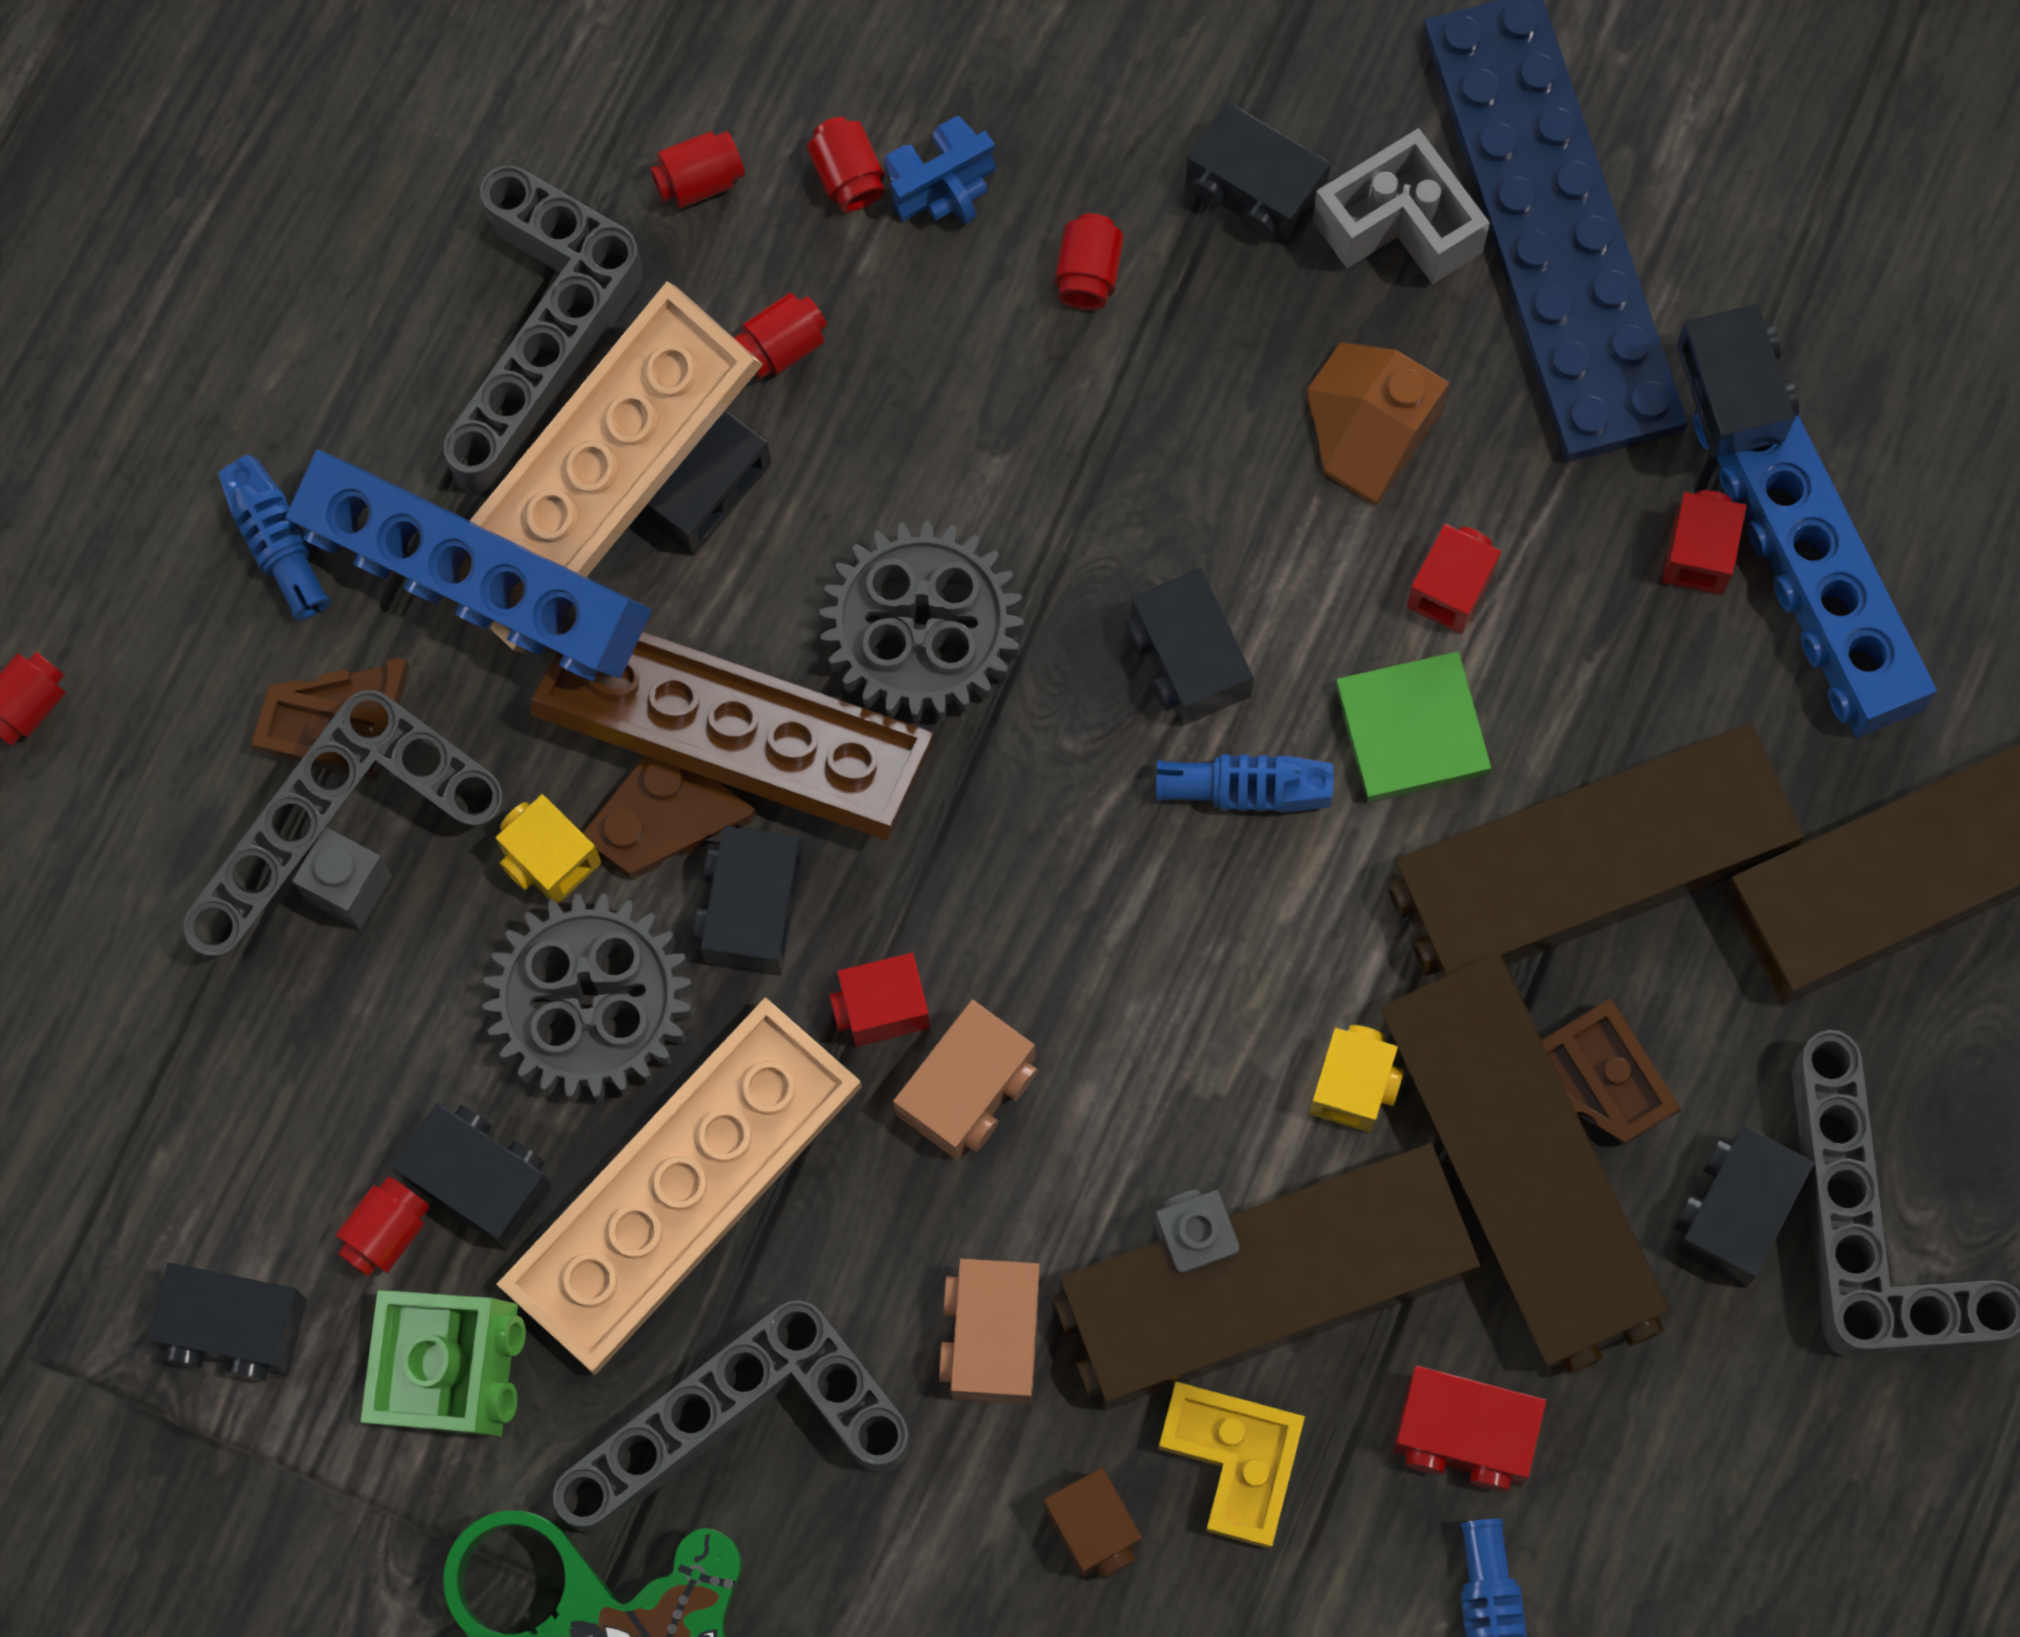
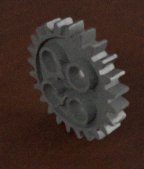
(917, 674)
(591, 1054)

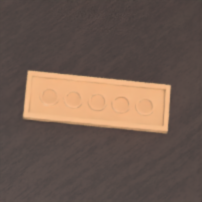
(618, 438)
(679, 1186)

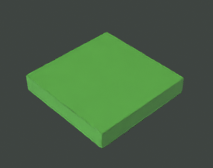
(1413, 727)

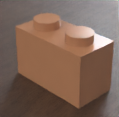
(967, 1081)
(993, 1331)

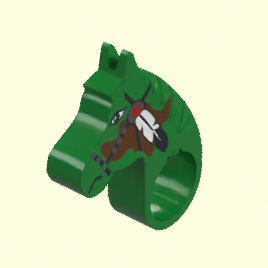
(681, 1605)

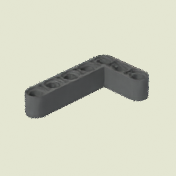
(547, 327)
(323, 802)
(1863, 1229)
(729, 1410)

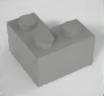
(1403, 196)

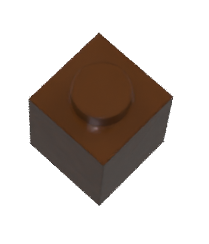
(1094, 1525)

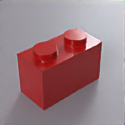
(1468, 1429)

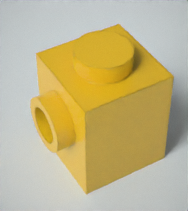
(545, 849)
(1356, 1078)

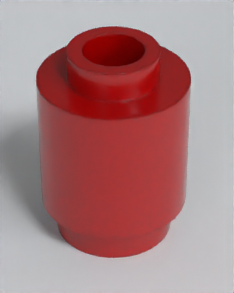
(846, 164)
(697, 169)
(1088, 261)
(783, 334)
(27, 695)
(381, 1227)

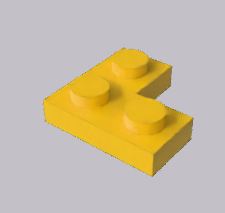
(1251, 1445)

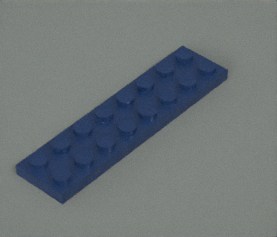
(1554, 228)

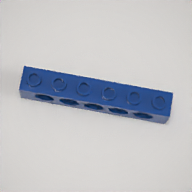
(1845, 572)
(605, 622)

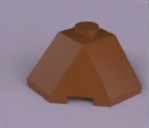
(1372, 415)

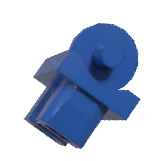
(947, 181)

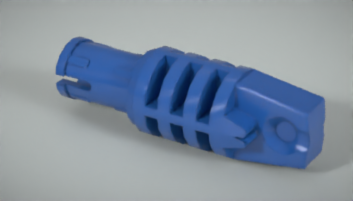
(272, 539)
(1249, 783)
(1490, 1600)

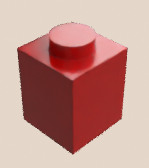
(1704, 542)
(1454, 577)
(881, 1000)

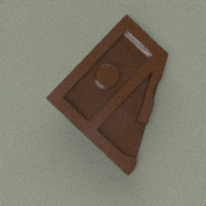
(300, 710)
(662, 815)
(1610, 1075)

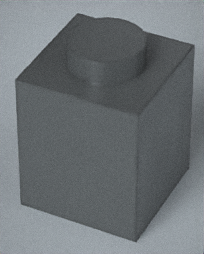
(342, 878)

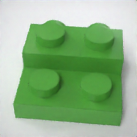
(442, 1363)

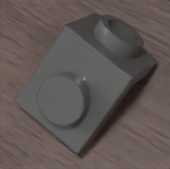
(1196, 1230)

